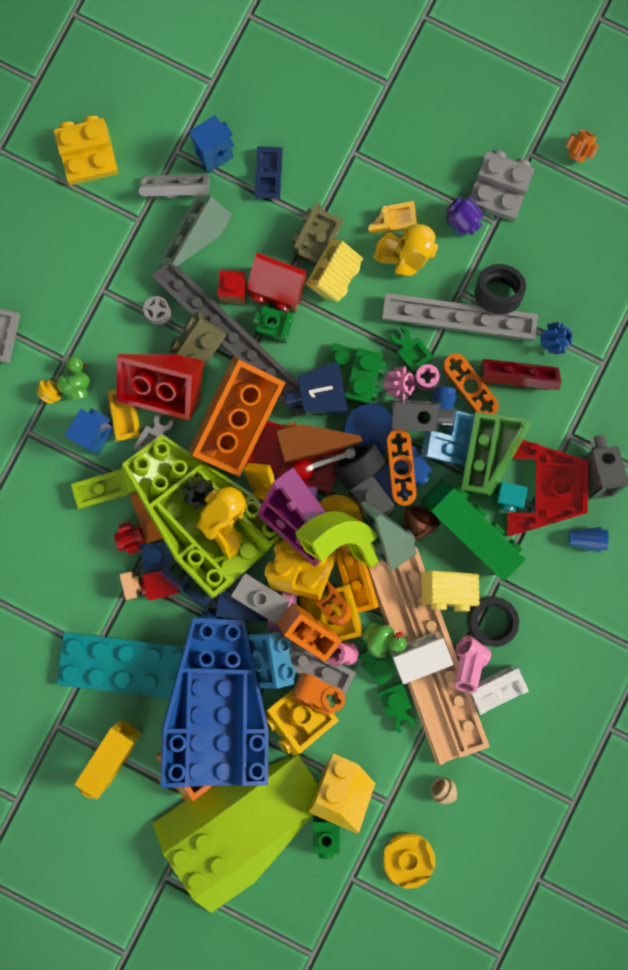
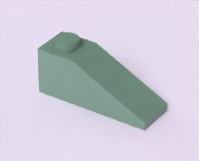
(199, 227)
(393, 543)

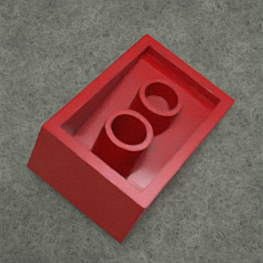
(160, 383)

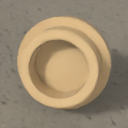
(443, 791)

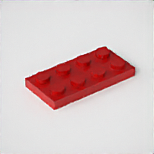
(269, 452)

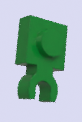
(414, 352)
(376, 667)
(395, 703)

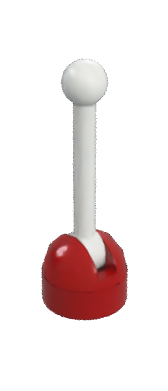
(305, 468)

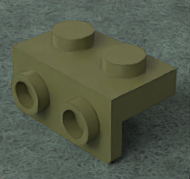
(316, 234)
(198, 339)

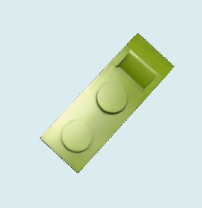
(102, 489)

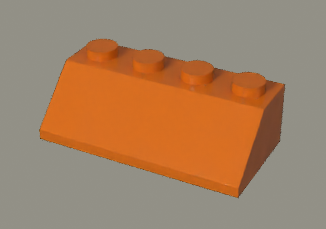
(236, 416)

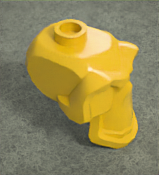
(409, 251)
(219, 516)

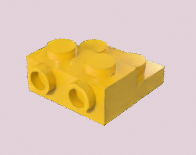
(86, 150)
(296, 574)
(296, 724)

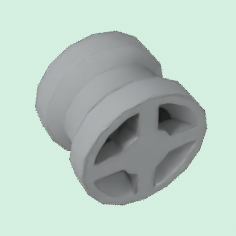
(153, 307)

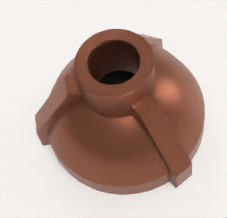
(419, 521)

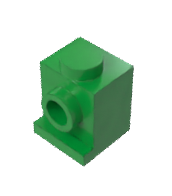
(277, 332)
(325, 828)

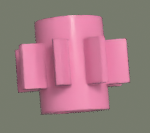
(399, 383)

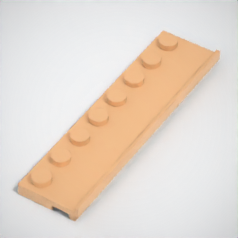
(444, 711)

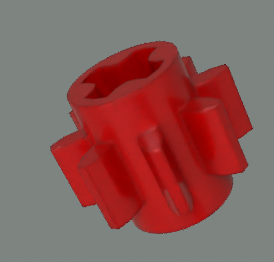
(129, 538)

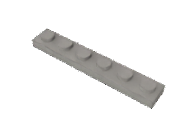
(458, 317)

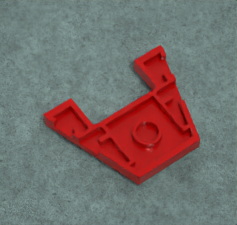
(559, 488)

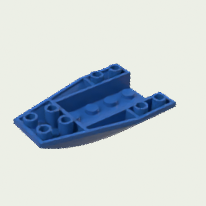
(215, 712)

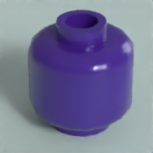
(464, 216)

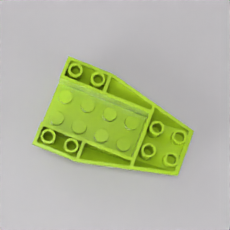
(157, 477)

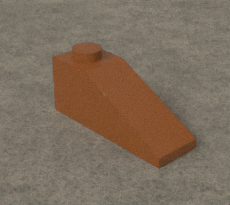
(309, 441)

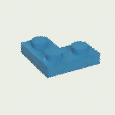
(451, 446)

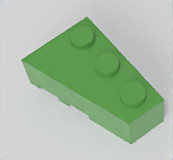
(491, 450)

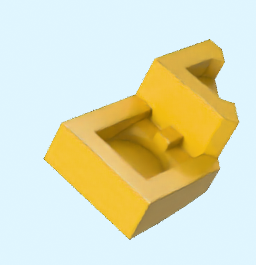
(394, 218)
(260, 479)

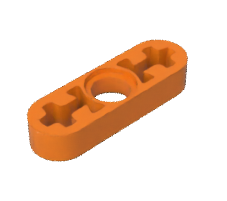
(465, 366)
(392, 448)
(324, 606)

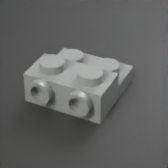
(501, 184)

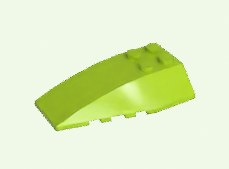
(235, 831)

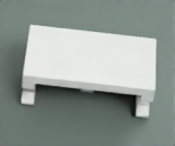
(422, 657)
(499, 689)

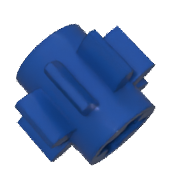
(556, 338)

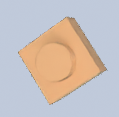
(130, 585)

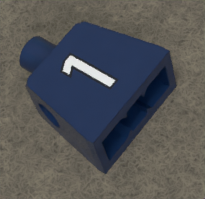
(320, 392)

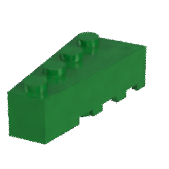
(473, 529)

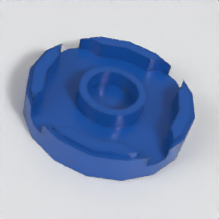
(372, 423)

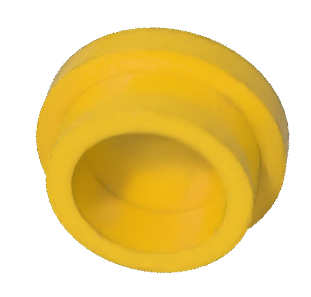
(48, 391)

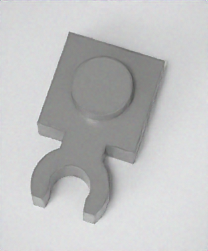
(150, 434)

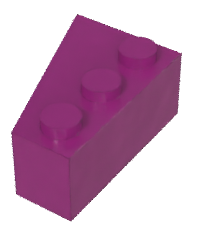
(288, 508)

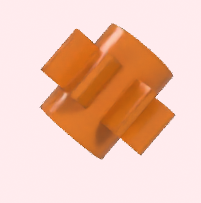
(581, 145)

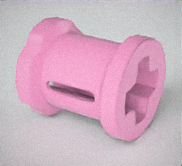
(432, 372)
(344, 653)

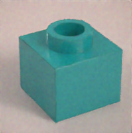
(510, 496)

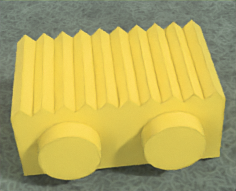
(334, 271)
(450, 589)

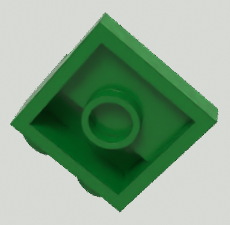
(358, 372)

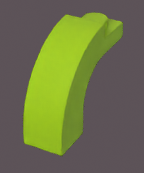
(333, 529)

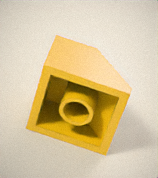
(342, 794)

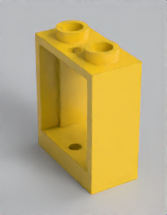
(108, 759)

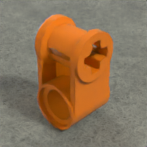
(313, 693)

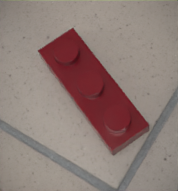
(520, 374)

